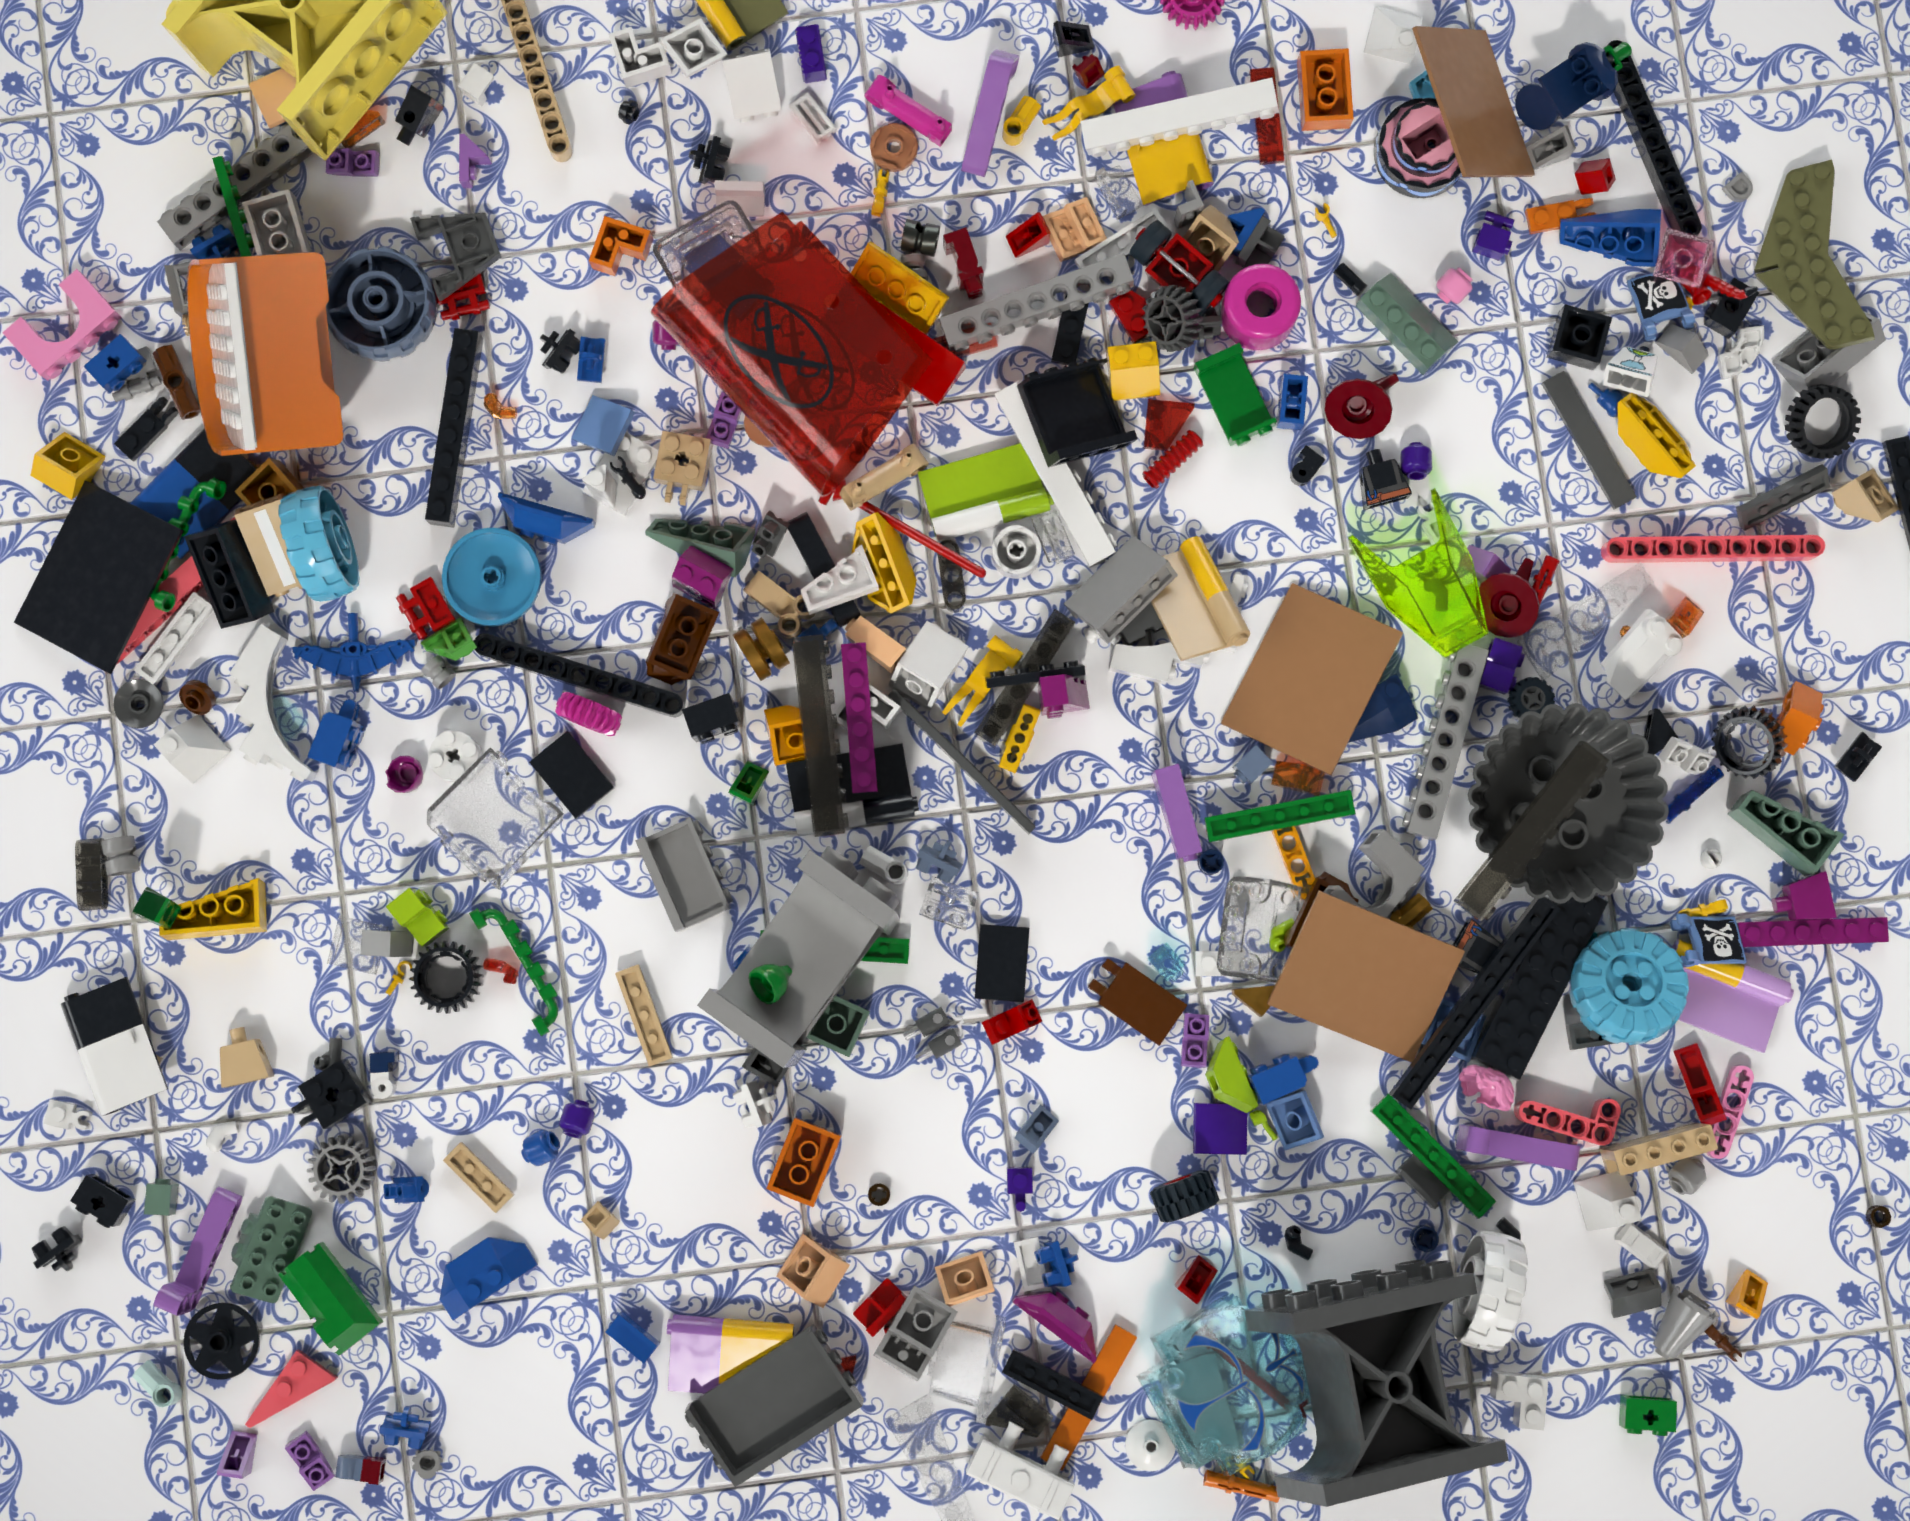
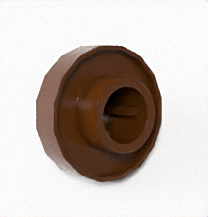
(197, 697)

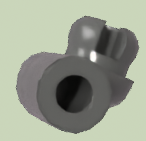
(330, 1057)

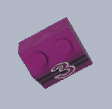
(701, 576)

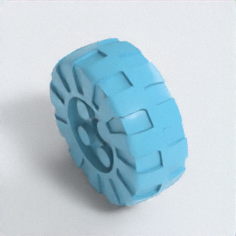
(319, 543)
(1629, 986)

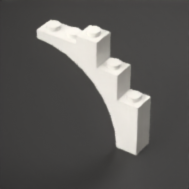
(1155, 662)
(257, 670)

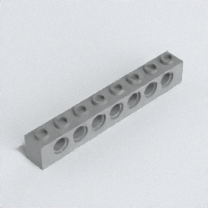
(210, 191)
(1114, 267)
(1428, 828)

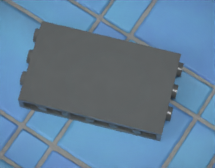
(774, 1405)

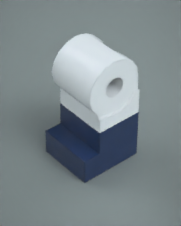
(382, 1073)

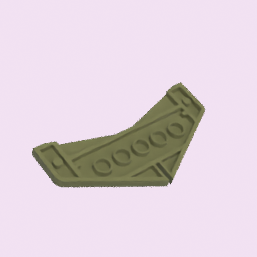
(1806, 275)

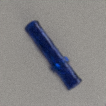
(1683, 801)

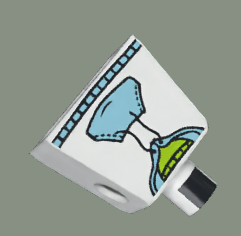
(1632, 370)

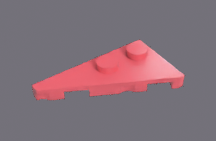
(296, 1381)

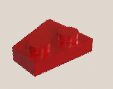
(1129, 313)

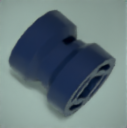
(1210, 862)
(1428, 1240)

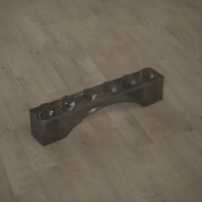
(1014, 696)

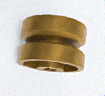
(762, 648)

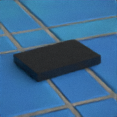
(571, 775)
(1002, 963)

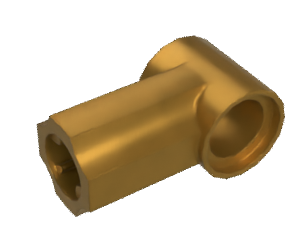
(1412, 911)

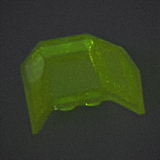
(1432, 590)

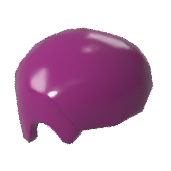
(404, 774)

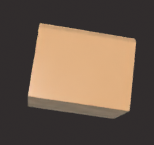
(964, 1279)

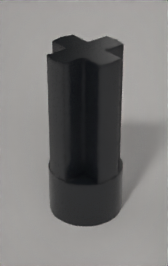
(1350, 279)

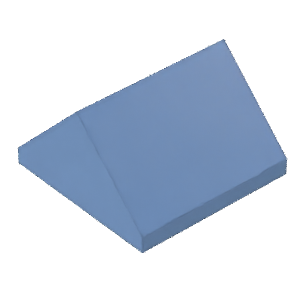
(1294, 1119)

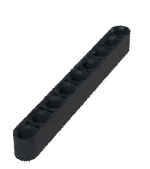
(1649, 153)
(568, 670)

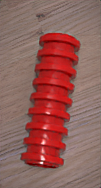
(1172, 459)

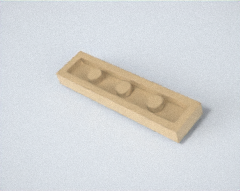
(644, 1015)

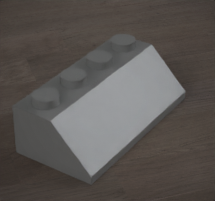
(1812, 363)

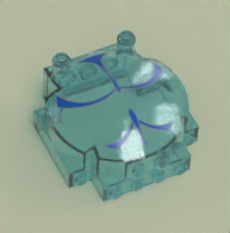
(1226, 1387)

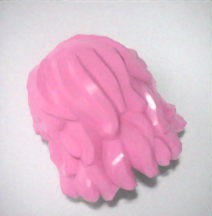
(1494, 1086)

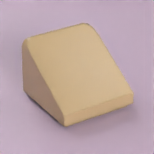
(600, 1220)

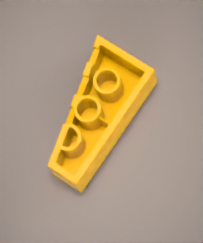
(228, 912)

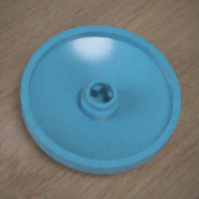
(491, 577)

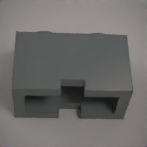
(1143, 622)

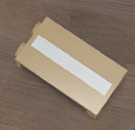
(264, 540)

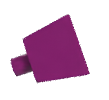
(1807, 899)

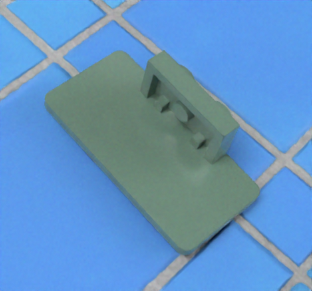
(267, 1248)

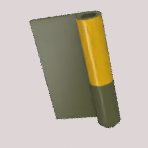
(741, 19)

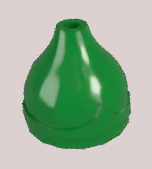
(769, 982)

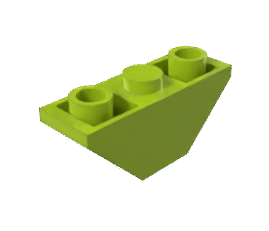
(1229, 1078)

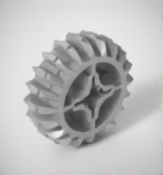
(334, 1161)

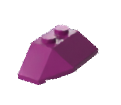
(1061, 1319)

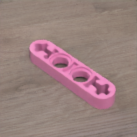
(1732, 1113)

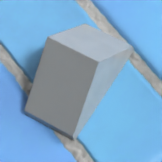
(1551, 148)
(1683, 347)
(386, 943)

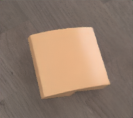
(271, 92)
(1074, 229)

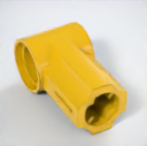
(1021, 120)

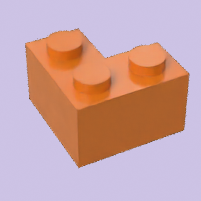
(618, 239)
(1800, 715)

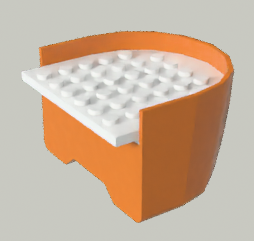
(263, 352)

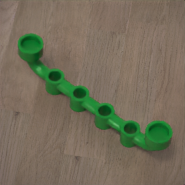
(189, 505)
(534, 970)

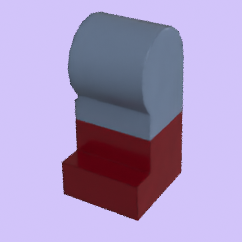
(361, 1468)

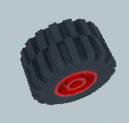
(1184, 1196)

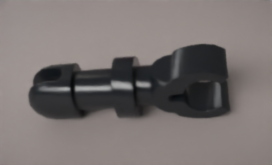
(629, 479)

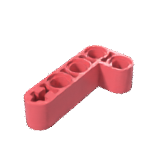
(1565, 1118)

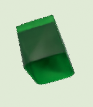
(156, 908)

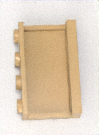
(1659, 1148)

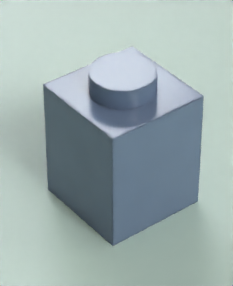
(1251, 765)

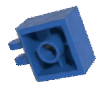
(338, 737)
(1280, 1078)

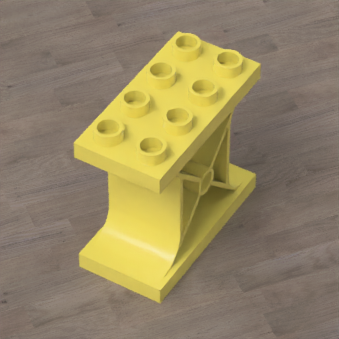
(334, 48)

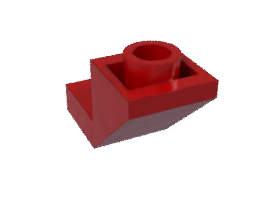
(1012, 1022)

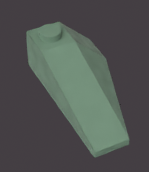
(725, 543)

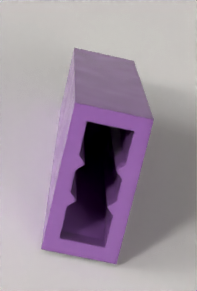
(1177, 812)

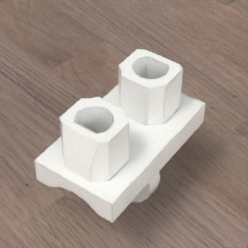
(757, 1102)

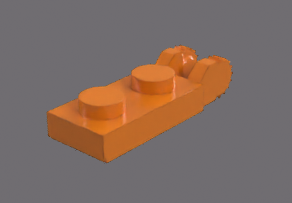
(1548, 217)

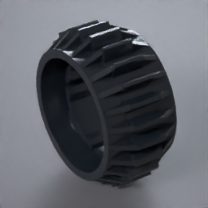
(1731, 759)
(421, 971)

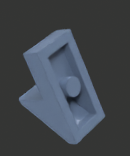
(1036, 1129)

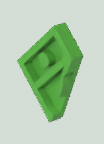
(451, 641)

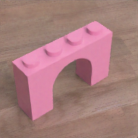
(95, 319)

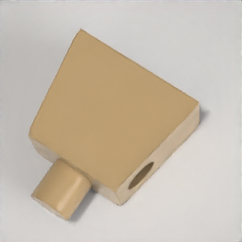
(243, 1060)

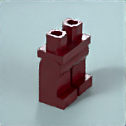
(967, 270)

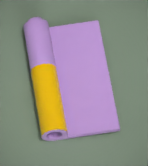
(1733, 1000)

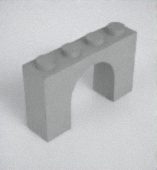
(1397, 869)

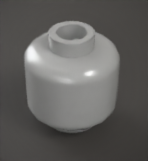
(1687, 1176)

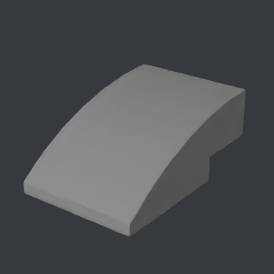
(915, 1333)

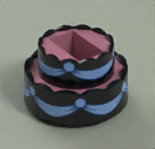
(1403, 150)

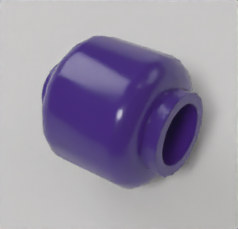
(1416, 461)
(576, 1119)

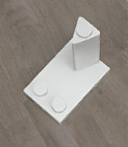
(607, 485)

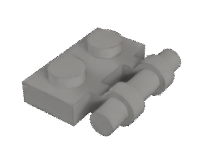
(147, 384)

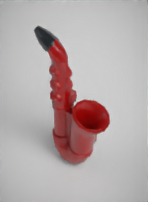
(1702, 294)

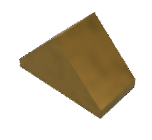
(1254, 998)

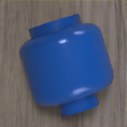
(540, 1147)

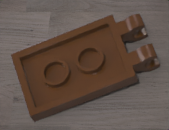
(1139, 1001)

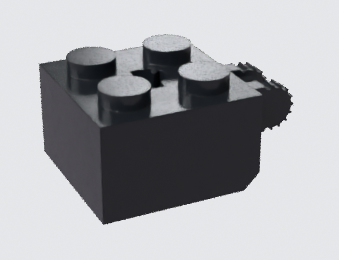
(318, 1095)

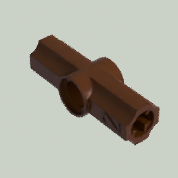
(171, 369)

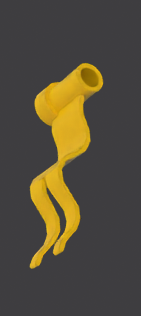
(1094, 103)
(997, 659)

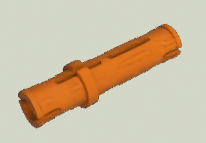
(1240, 1485)

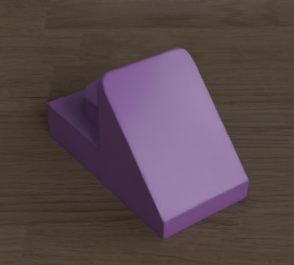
(469, 157)

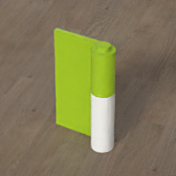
(983, 492)

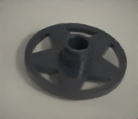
(221, 1341)

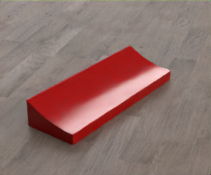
(943, 369)

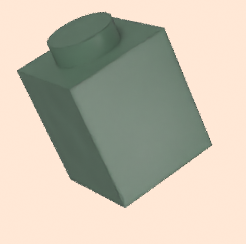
(161, 1197)

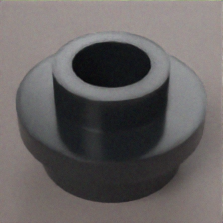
(628, 112)

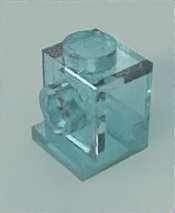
(1157, 962)

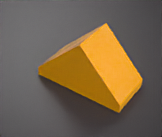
(1748, 1294)

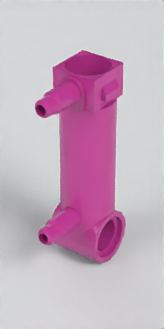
(886, 96)

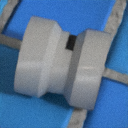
(915, 263)
(438, 672)

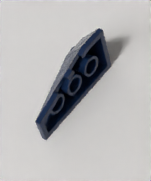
(1386, 711)

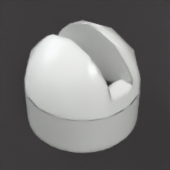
(1707, 861)

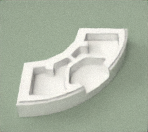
(1743, 353)

